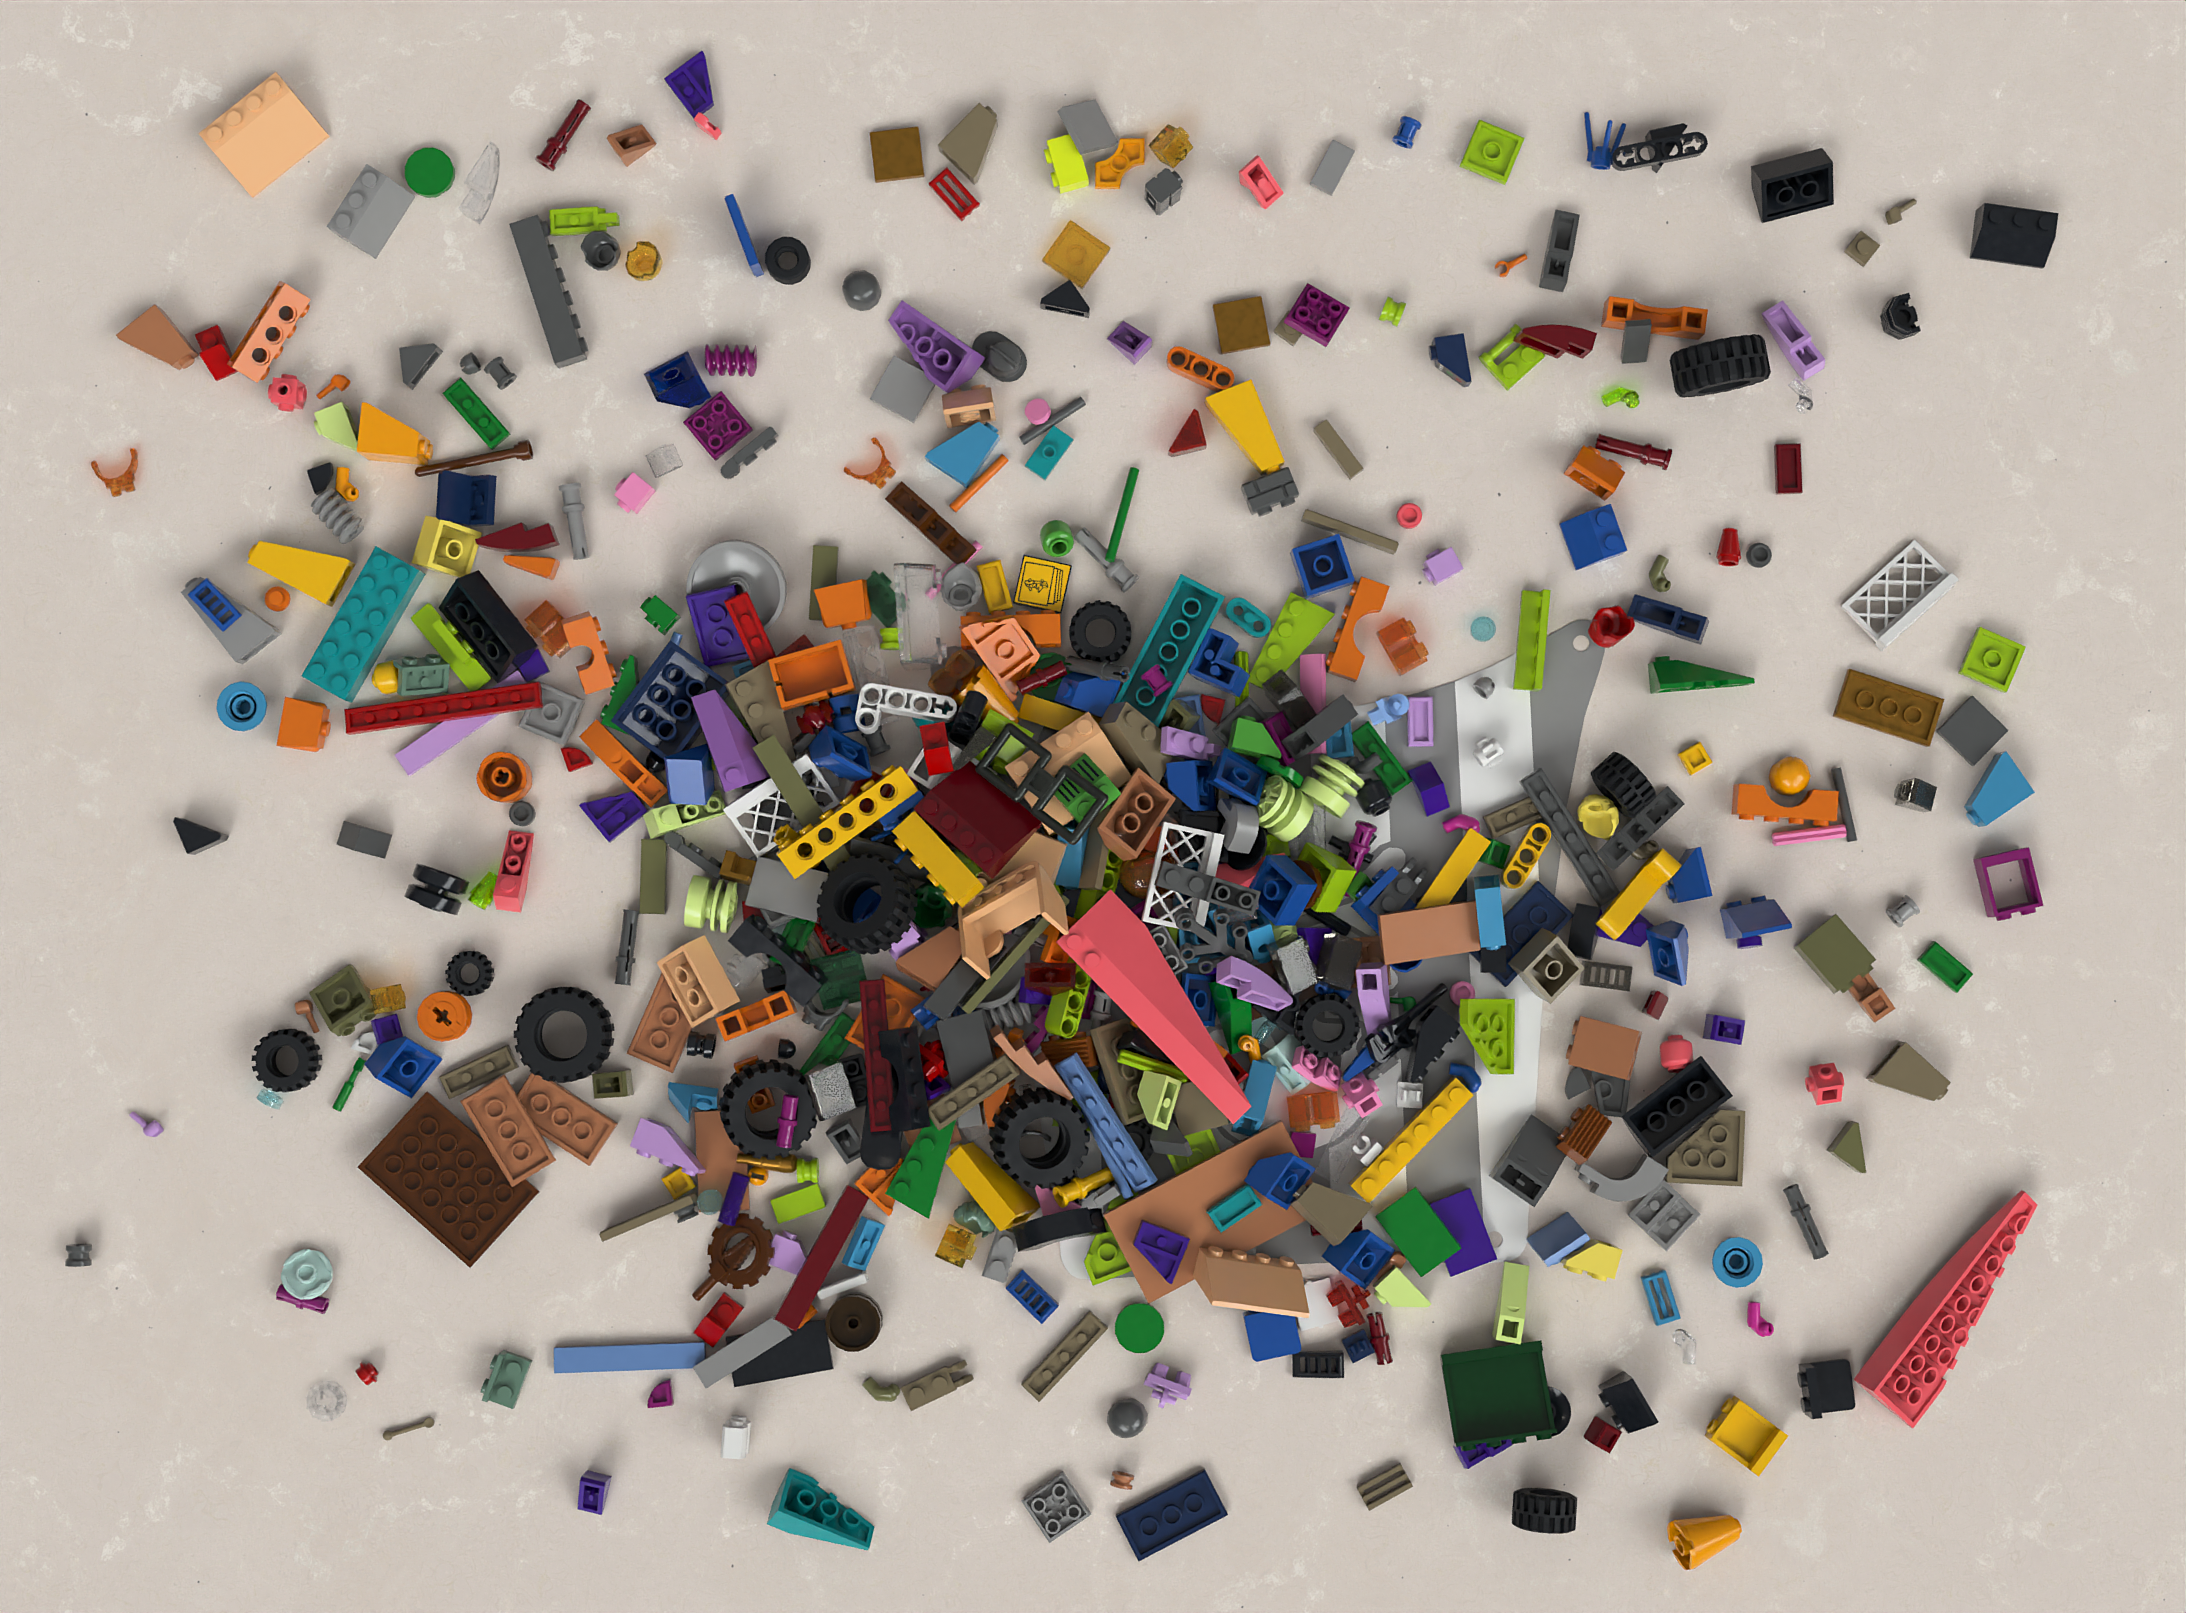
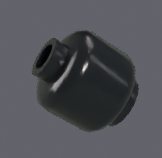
(1374, 797)

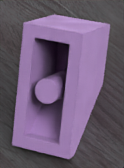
(788, 1252)

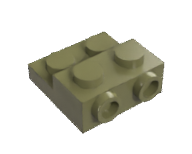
(343, 1001)

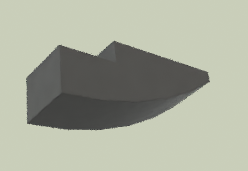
(1559, 251)

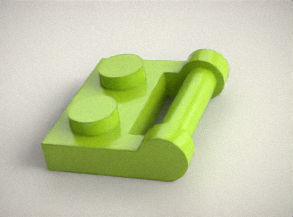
(1515, 365)

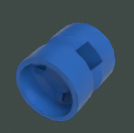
(845, 723)

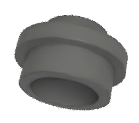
(1758, 555)

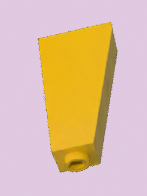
(1246, 423)
(308, 571)
(991, 1187)

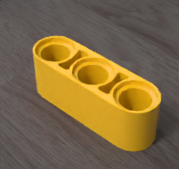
(1534, 847)

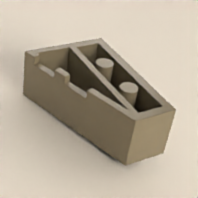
(1135, 739)

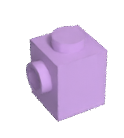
(1441, 566)

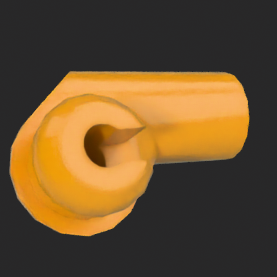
(343, 485)
(1251, 1045)

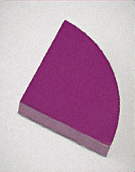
(661, 1395)

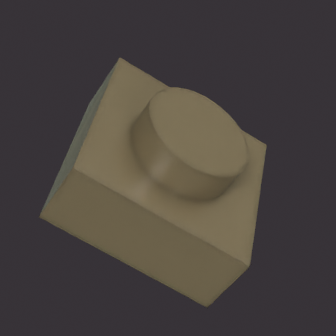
(1862, 248)
(1286, 332)

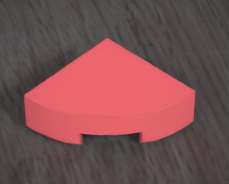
(702, 122)

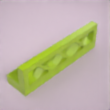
(1531, 640)

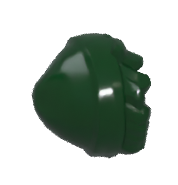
(931, 906)

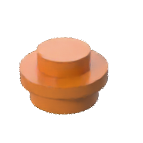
(277, 599)

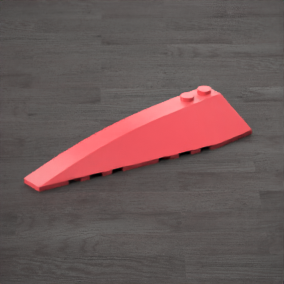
(1133, 972)
(1923, 1344)

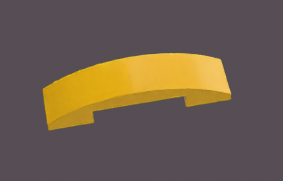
(1049, 713)

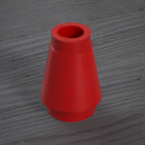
(1729, 549)

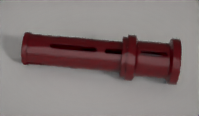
(559, 147)
(1645, 453)

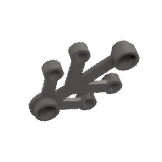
(1214, 943)

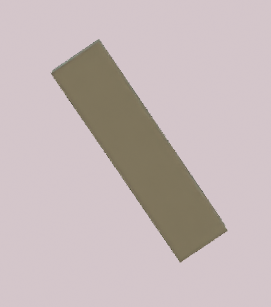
(1338, 449)

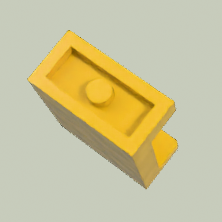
(1745, 1435)

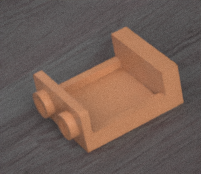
(1603, 1047)

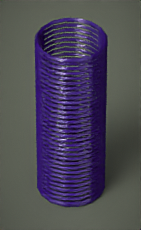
(736, 1192)

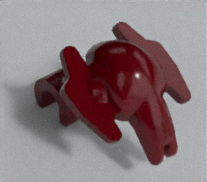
(814, 717)

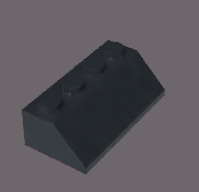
(487, 625)
(1676, 1107)

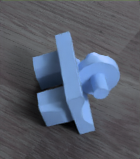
(1389, 709)

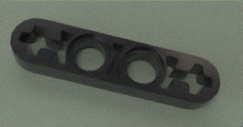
(1659, 154)

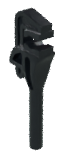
(1397, 1031)

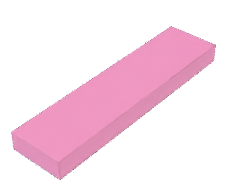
(1314, 685)

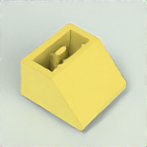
(1596, 1258)

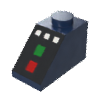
(1451, 357)

